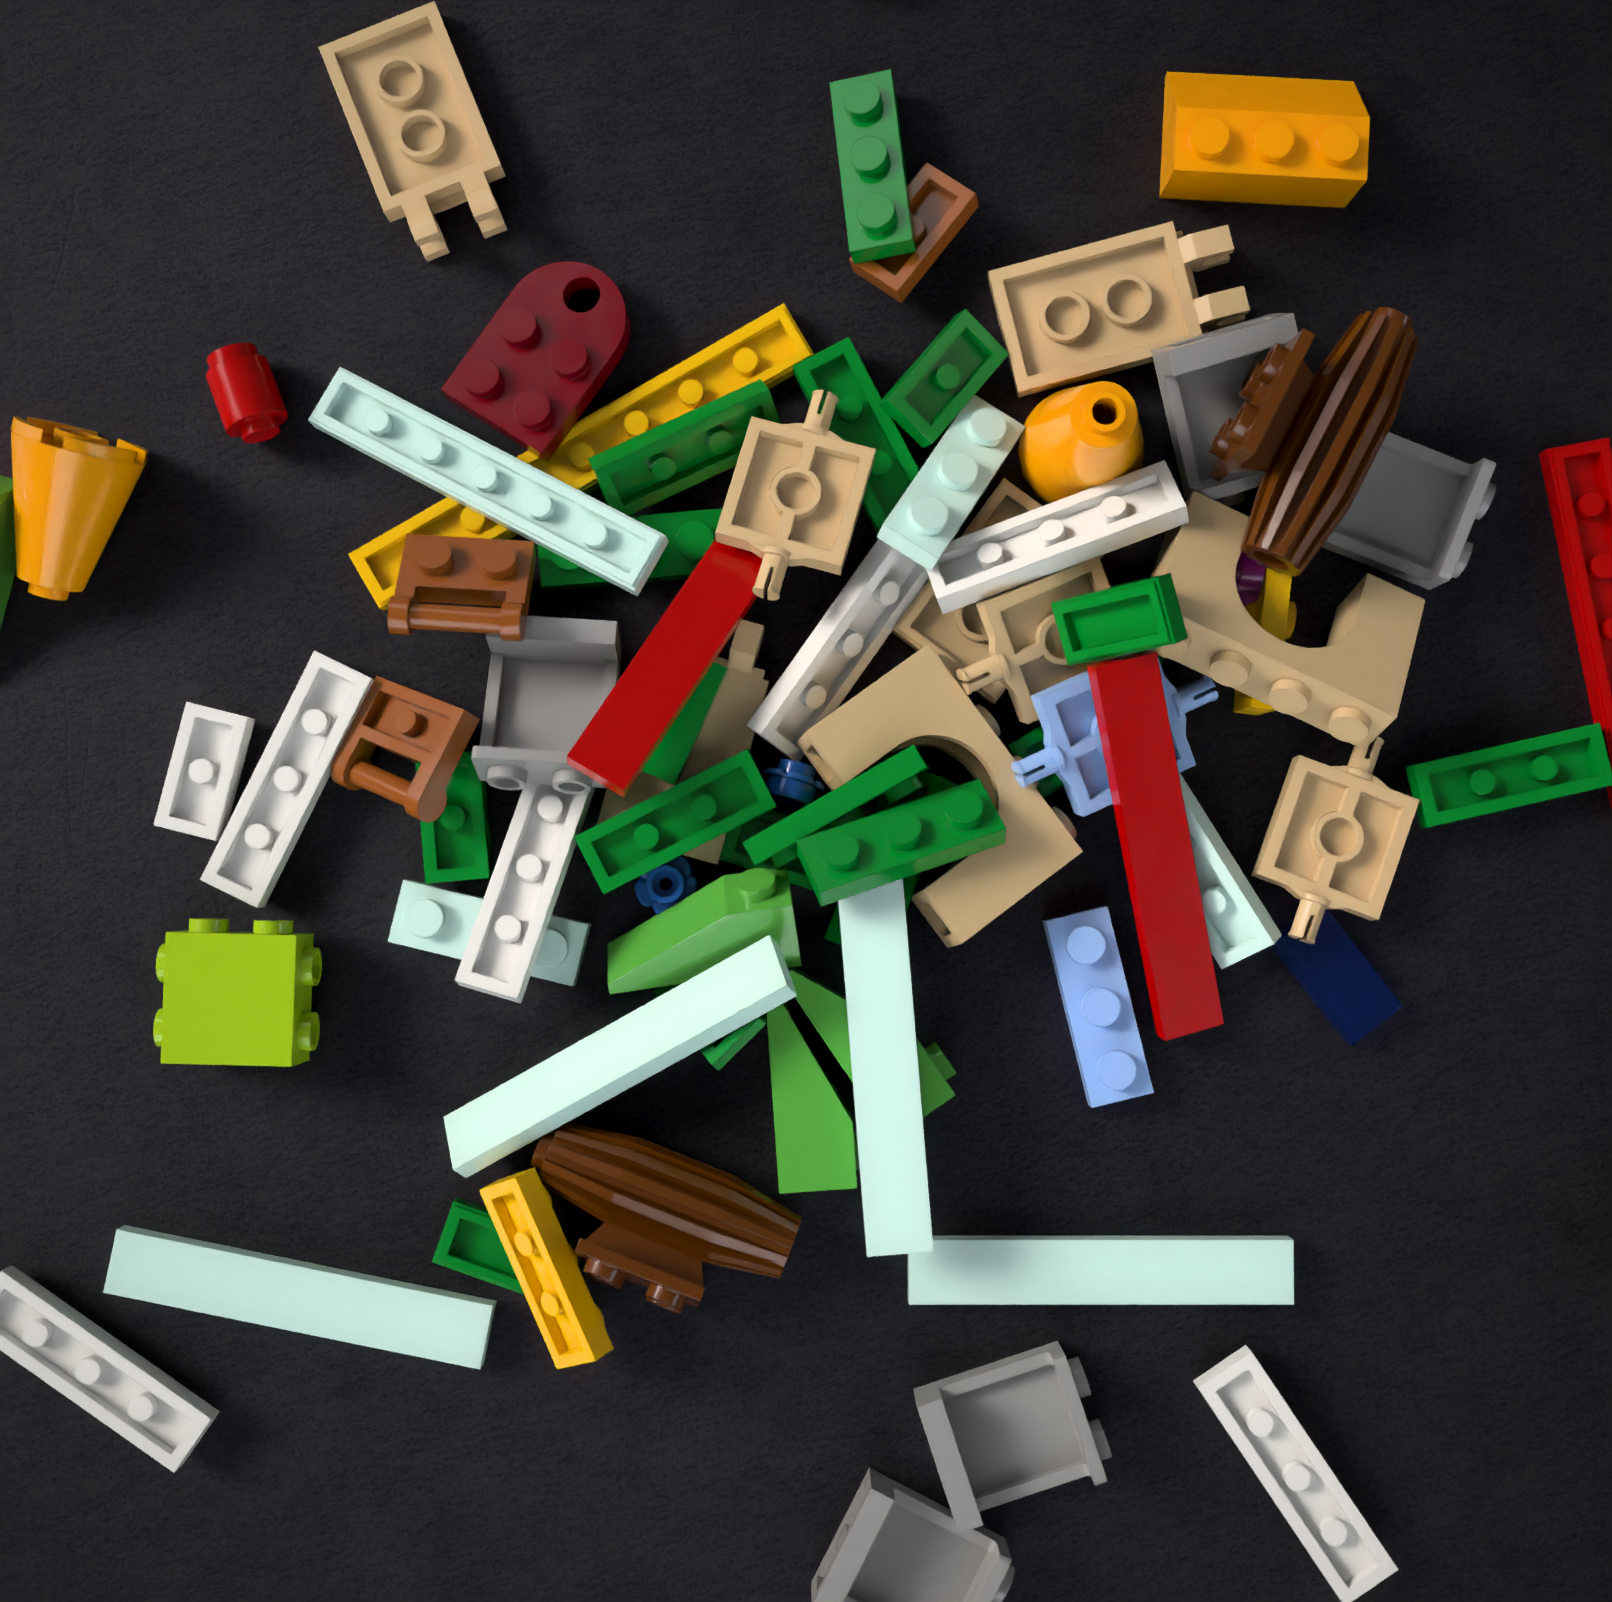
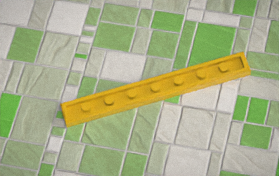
(756, 351)

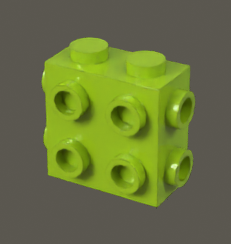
(237, 995)

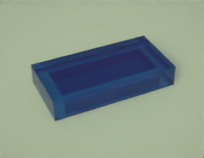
(1338, 980)

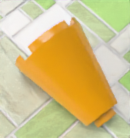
(1080, 440)
(66, 501)

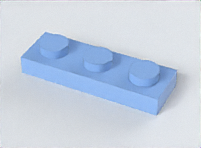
(1098, 1006)

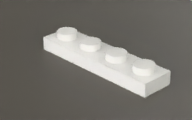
(1058, 536)
(839, 648)
(287, 781)
(523, 891)
(99, 1372)
(1295, 1475)

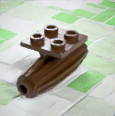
(1314, 433)
(661, 1214)

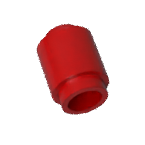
(245, 393)

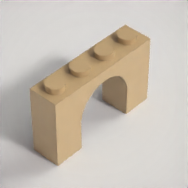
(1341, 688)
(928, 708)

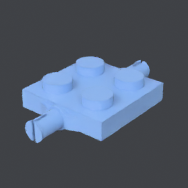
(1074, 741)

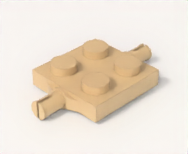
(795, 495)
(1026, 639)
(1335, 839)

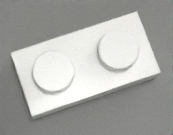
(204, 771)

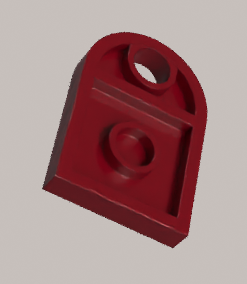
(540, 359)

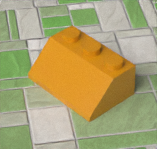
(1263, 140)

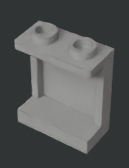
(1201, 390)
(1415, 513)
(543, 699)
(1011, 1430)
(909, 1550)

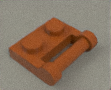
(463, 573)
(412, 728)

